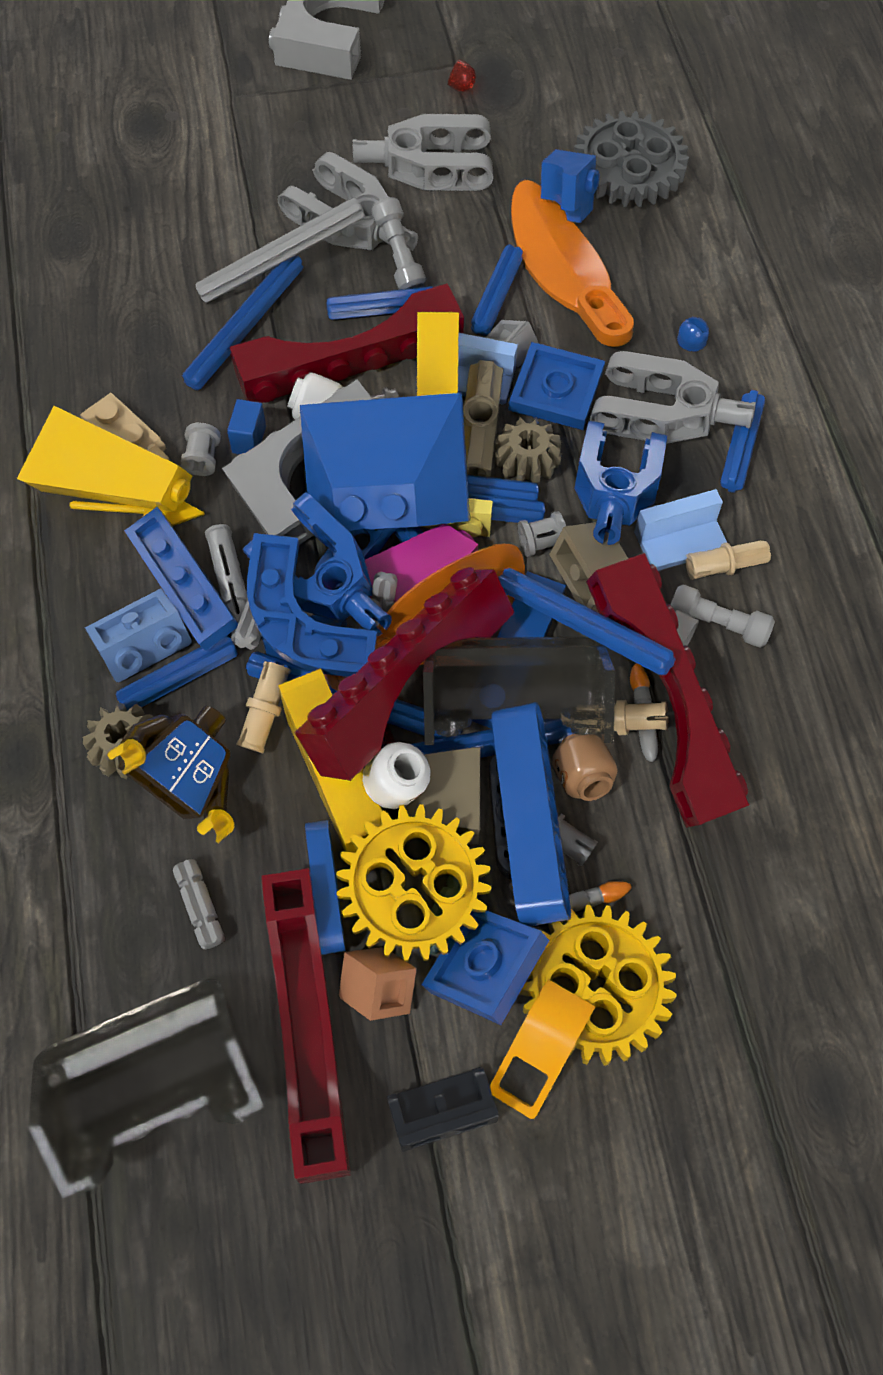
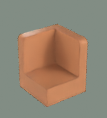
(377, 983)

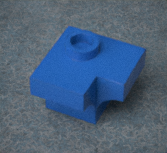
(571, 182)

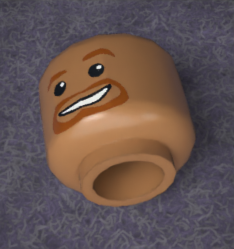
(584, 766)

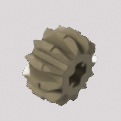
(528, 451)
(108, 734)

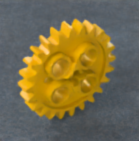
(379, 909)
(624, 951)

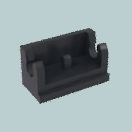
(443, 1109)

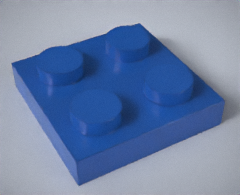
(556, 385)
(488, 967)

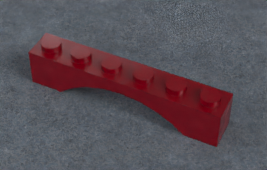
(271, 366)
(352, 723)
(703, 774)
(306, 1027)

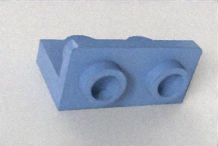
(139, 635)

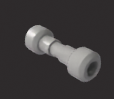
(388, 215)
(754, 627)

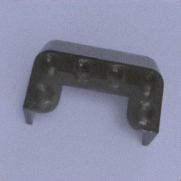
(136, 1076)

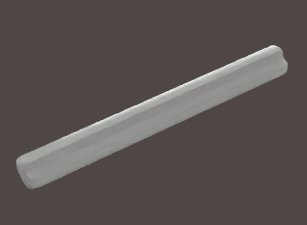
(280, 250)

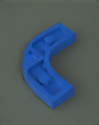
(284, 624)

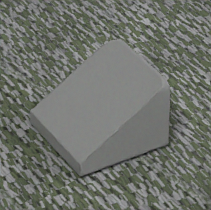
(515, 332)

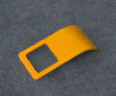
(545, 1041)

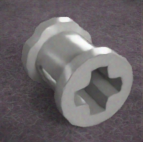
(200, 449)
(528, 533)

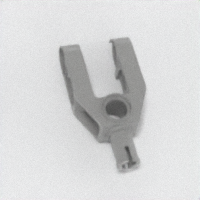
(410, 163)
(342, 181)
(696, 404)

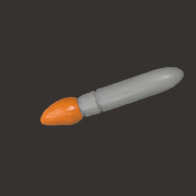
(640, 685)
(606, 893)

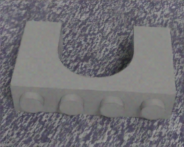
(317, 45)
(266, 470)

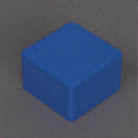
(246, 426)

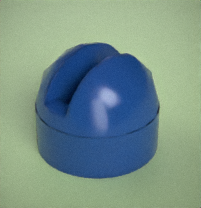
(693, 334)

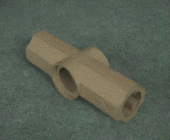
(481, 403)

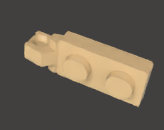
(119, 420)

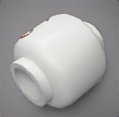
(311, 390)
(396, 775)

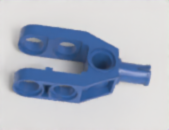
(615, 493)
(347, 566)

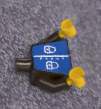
(181, 766)

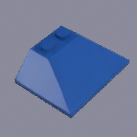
(388, 460)

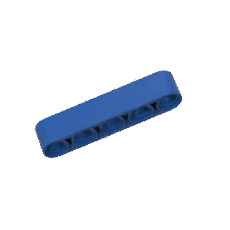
(530, 816)

